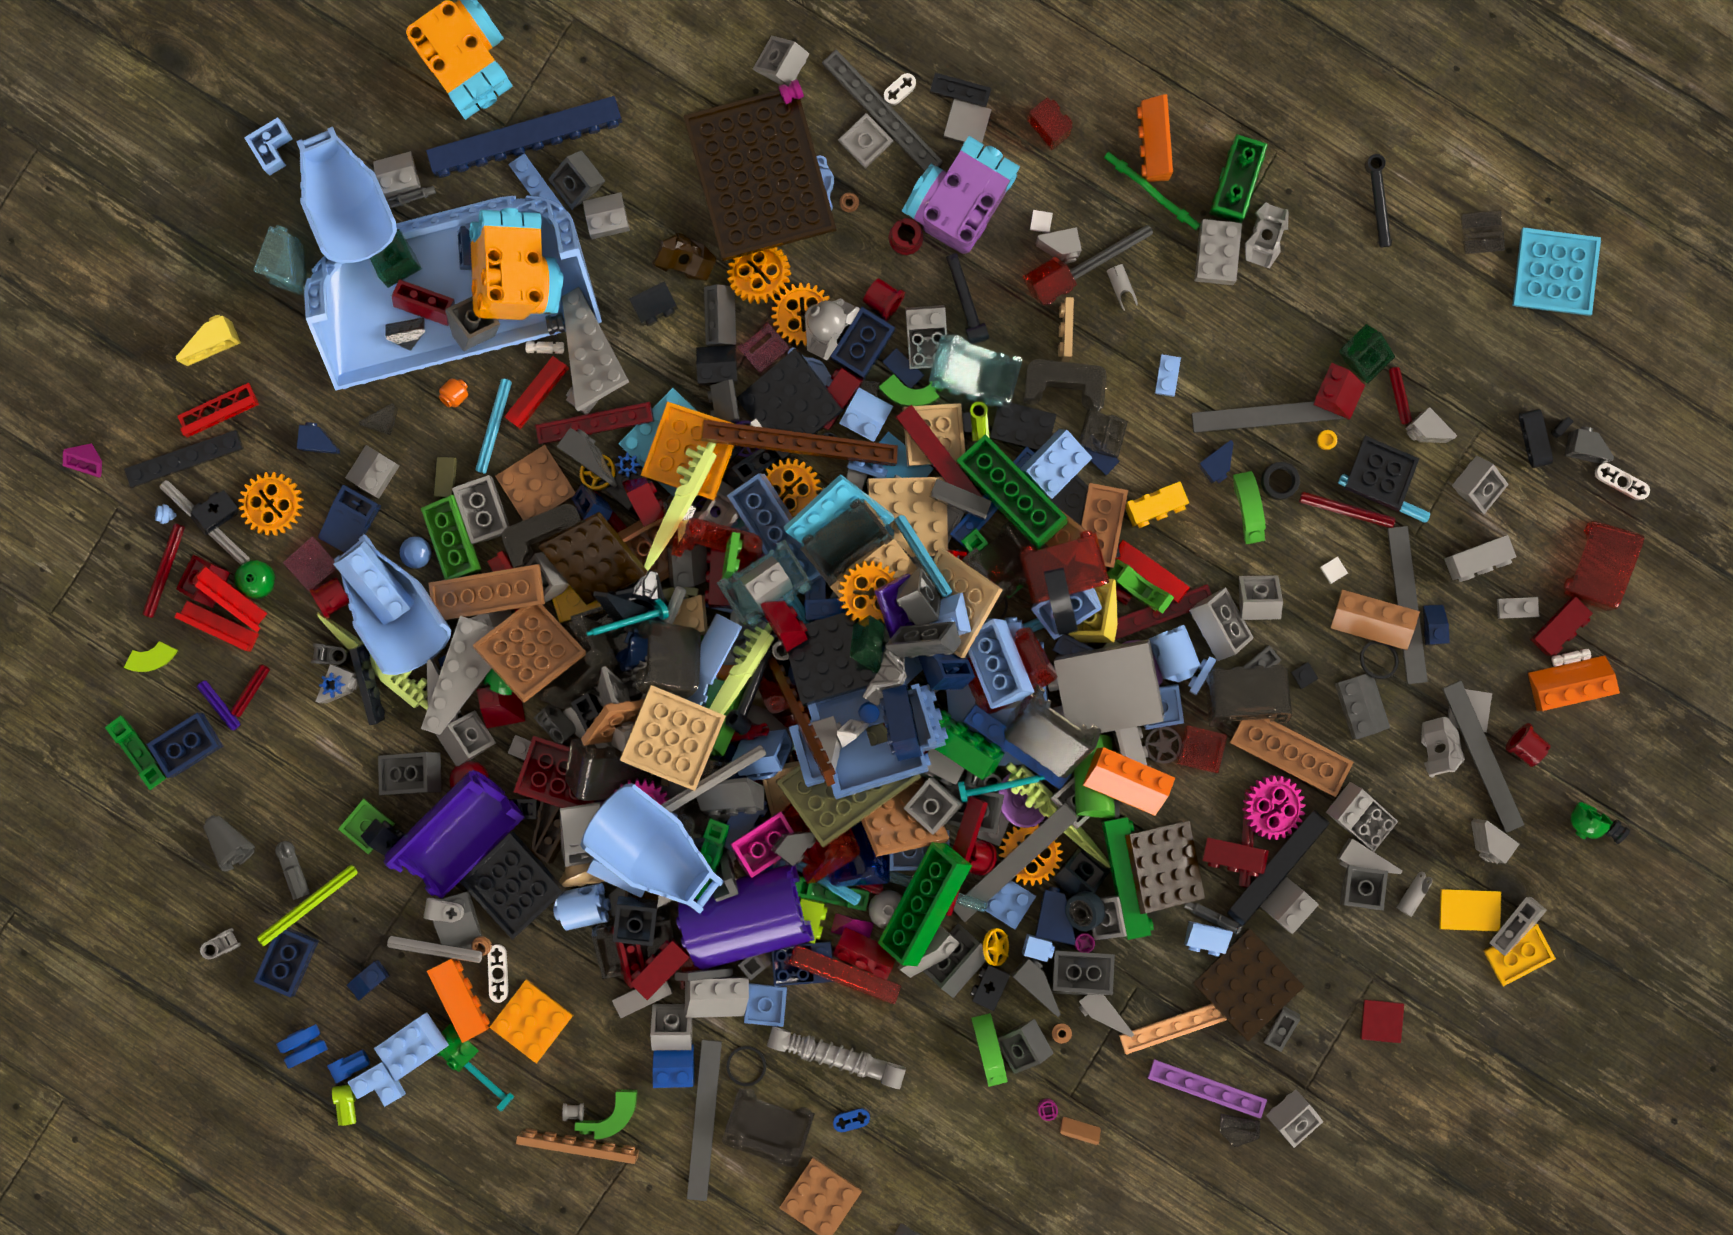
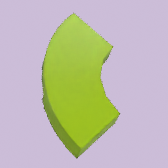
(151, 659)

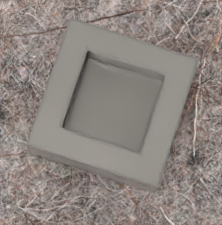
(519, 747)

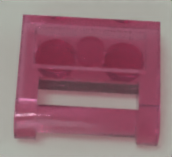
(768, 352)

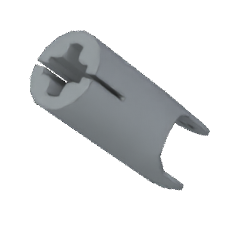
(1120, 283)
(1414, 894)

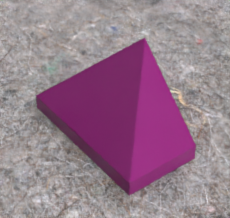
(83, 459)
(860, 926)

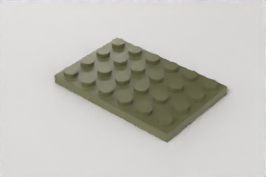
(832, 816)

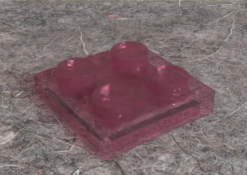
(311, 564)

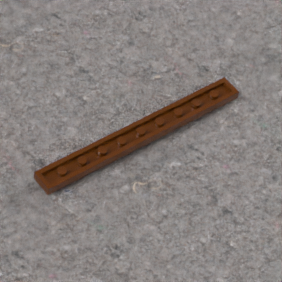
(799, 443)
(802, 720)

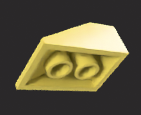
(209, 340)
(1103, 624)

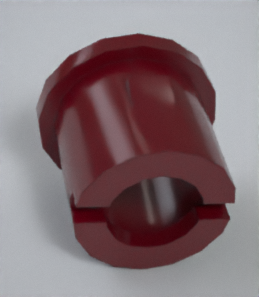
(903, 247)
(883, 298)
(330, 597)
(1528, 745)
(985, 858)

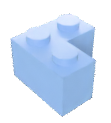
(265, 144)
(380, 1080)

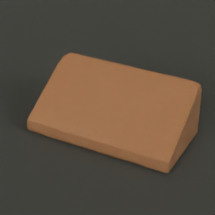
(1080, 1130)

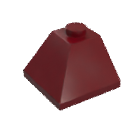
(500, 708)

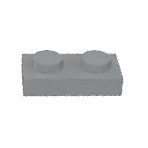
(1517, 607)

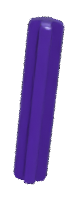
(218, 705)

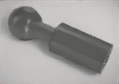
(292, 870)

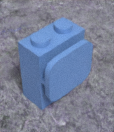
(777, 748)

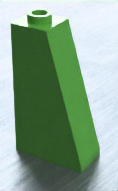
(726, 733)

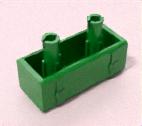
(1238, 178)

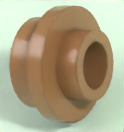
(849, 196)
(484, 941)
(1057, 1028)

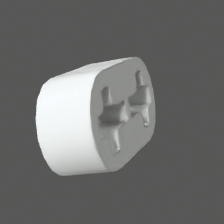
(897, 86)

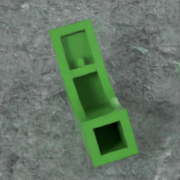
(905, 396)
(1250, 506)
(1139, 587)
(989, 1049)
(624, 1109)

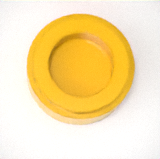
(1327, 440)

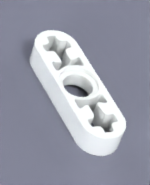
(1632, 492)
(492, 958)

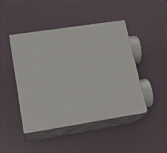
(1109, 687)

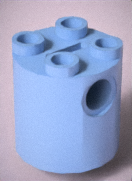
(1175, 654)
(582, 907)

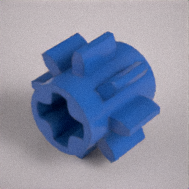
(627, 470)
(337, 684)

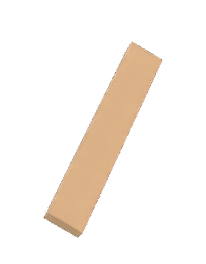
(1171, 1028)

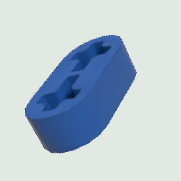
(853, 1124)

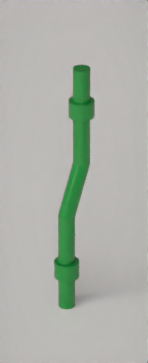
(1122, 167)

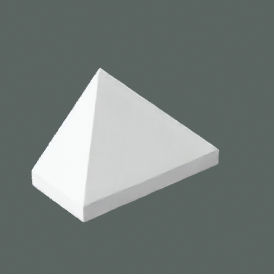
(851, 731)

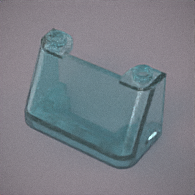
(282, 260)

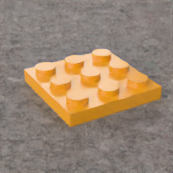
(531, 1021)

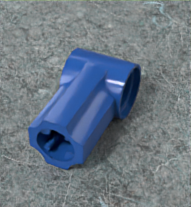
(346, 1066)

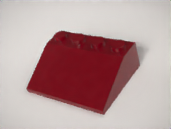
(545, 774)

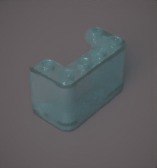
(974, 371)
(742, 601)

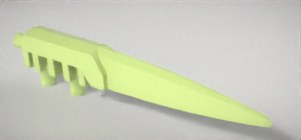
(684, 496)
(745, 667)
(400, 684)
(1041, 796)

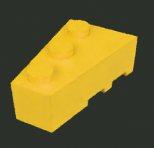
(1156, 505)

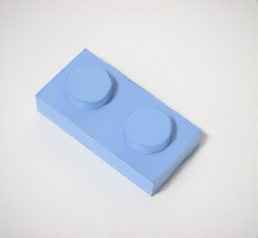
(1167, 375)
(1205, 667)

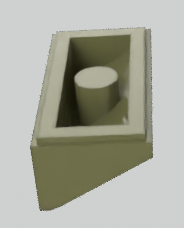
(445, 476)

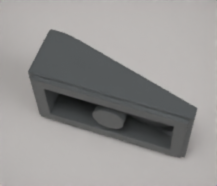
(1265, 658)
(1282, 1028)

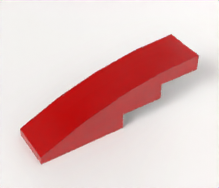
(1152, 571)

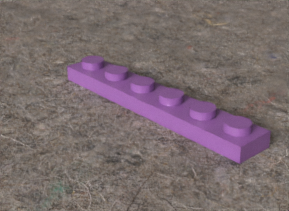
(1207, 1088)

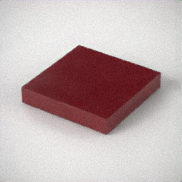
(1382, 1021)

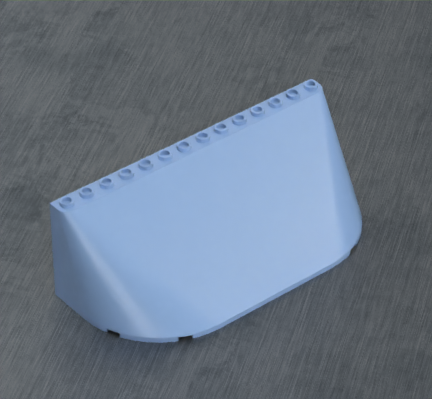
(351, 304)

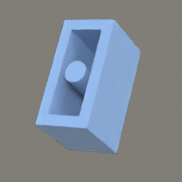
(1038, 948)

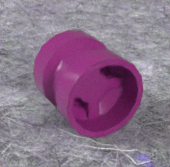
(792, 91)
(1086, 944)
(1044, 1107)

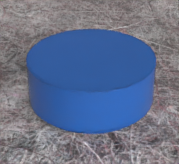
(868, 712)

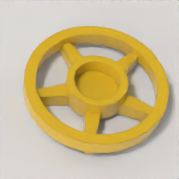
(595, 477)
(996, 947)

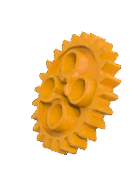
(745, 284)
(785, 316)
(777, 478)
(284, 492)
(871, 575)
(1042, 871)

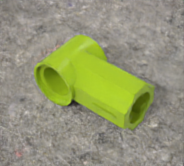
(979, 423)
(344, 1100)

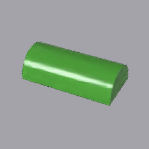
(450, 538)
(1087, 800)

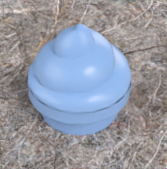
(164, 514)

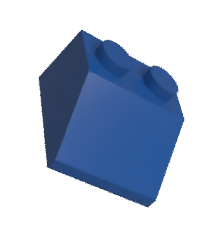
(673, 1068)

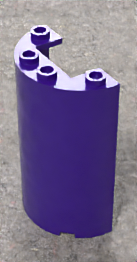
(455, 833)
(753, 922)

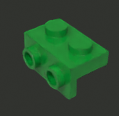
(457, 1053)

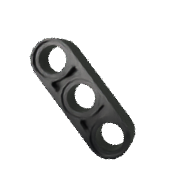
(1535, 438)

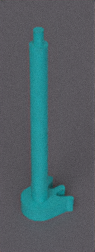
(661, 612)
(995, 787)
(506, 1099)

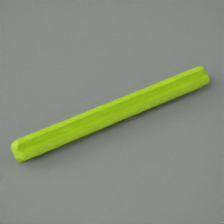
(307, 905)

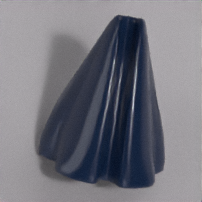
(633, 653)

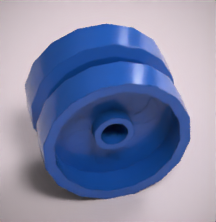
(302, 1046)

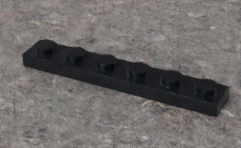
(183, 458)

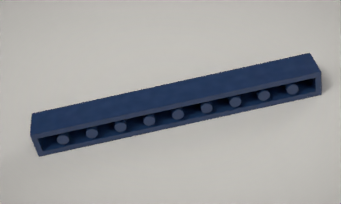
(524, 136)

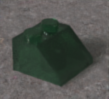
(395, 261)
(1367, 353)
(868, 643)

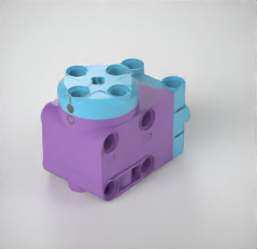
(961, 201)

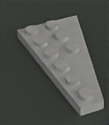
(592, 360)
(459, 675)

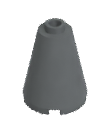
(227, 843)

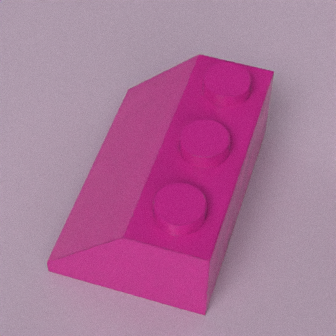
(754, 847)

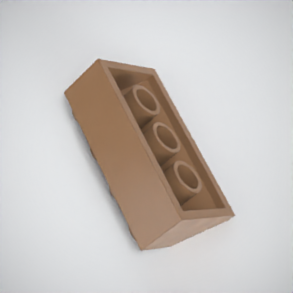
(1375, 619)

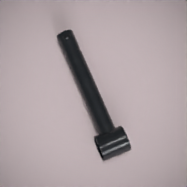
(1379, 199)
(975, 332)
(738, 718)

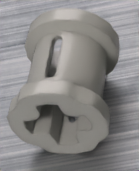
(573, 1112)

